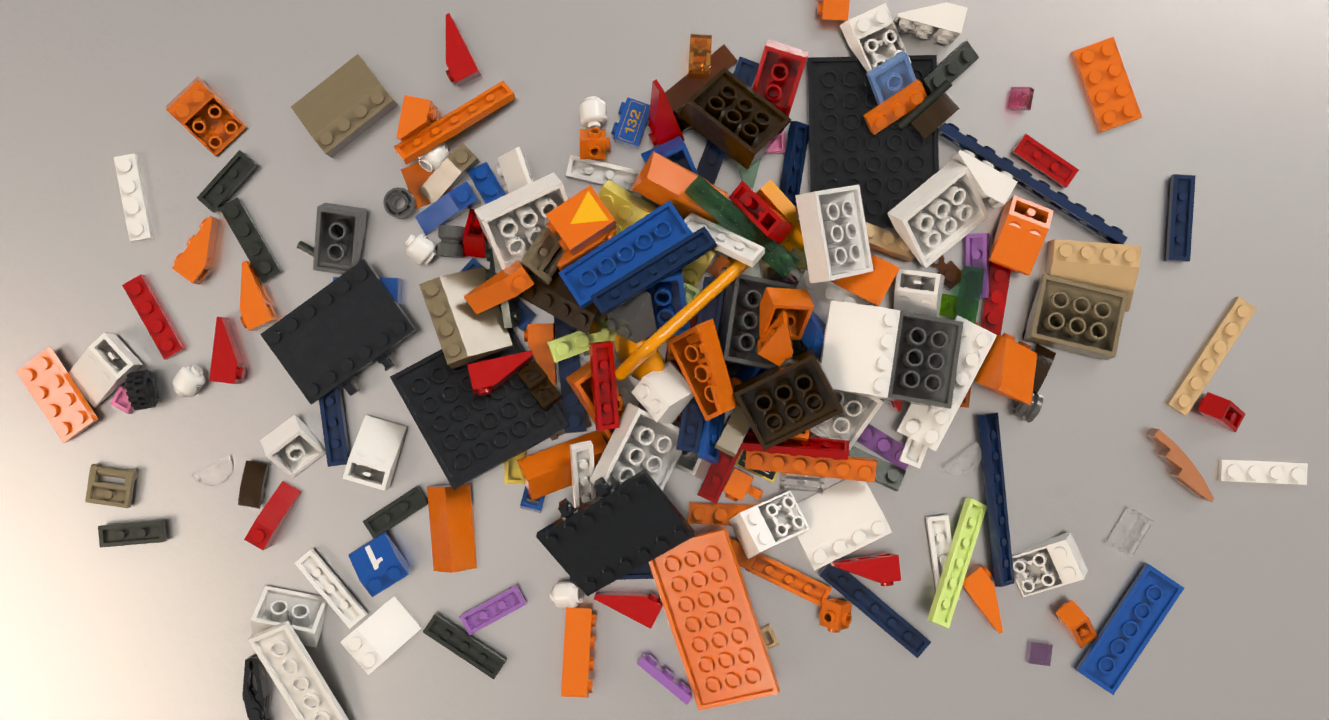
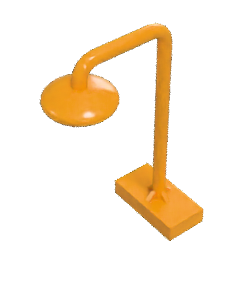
(643, 357)

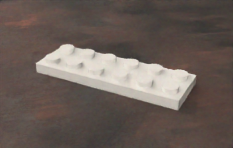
(931, 423)
(296, 674)

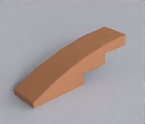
(1184, 468)

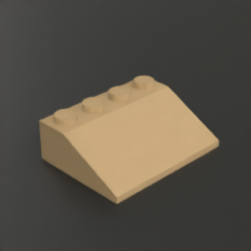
(1095, 264)

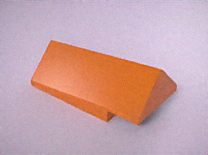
(666, 181)
(551, 468)
(452, 528)

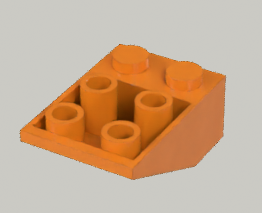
(205, 116)
(1020, 234)

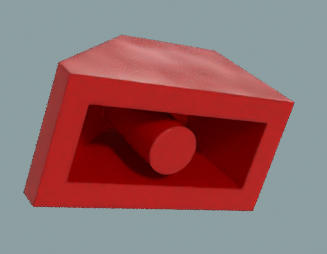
(474, 239)
(1221, 411)

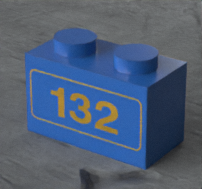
(631, 123)

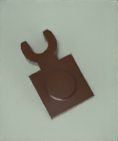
(949, 270)

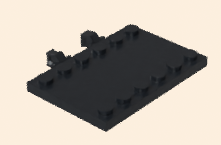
(339, 333)
(614, 531)

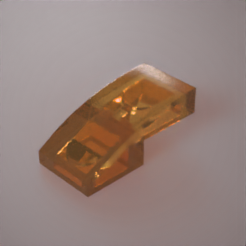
(700, 54)

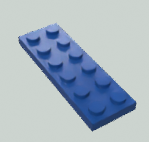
(624, 252)
(1129, 628)

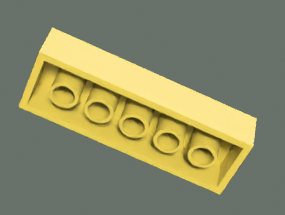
(629, 208)

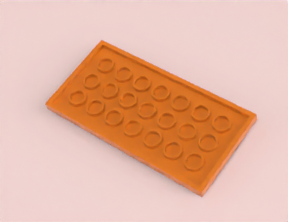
(713, 621)

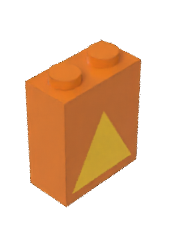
(580, 221)

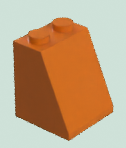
(871, 285)
(1009, 369)

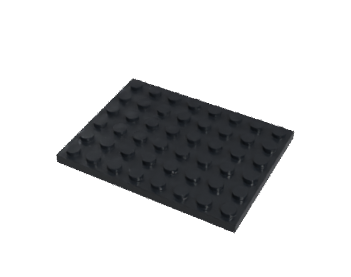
(845, 150)

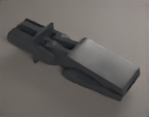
(255, 700)

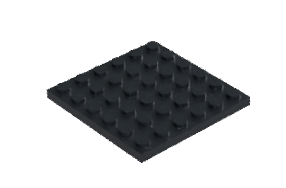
(469, 430)

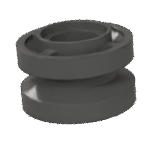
(391, 198)
(1030, 411)

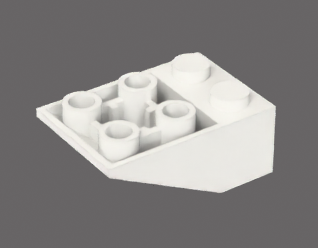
(935, 21)
(873, 37)
(992, 185)
(918, 292)
(103, 368)
(375, 453)
(768, 524)
(1048, 565)

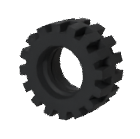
(141, 390)

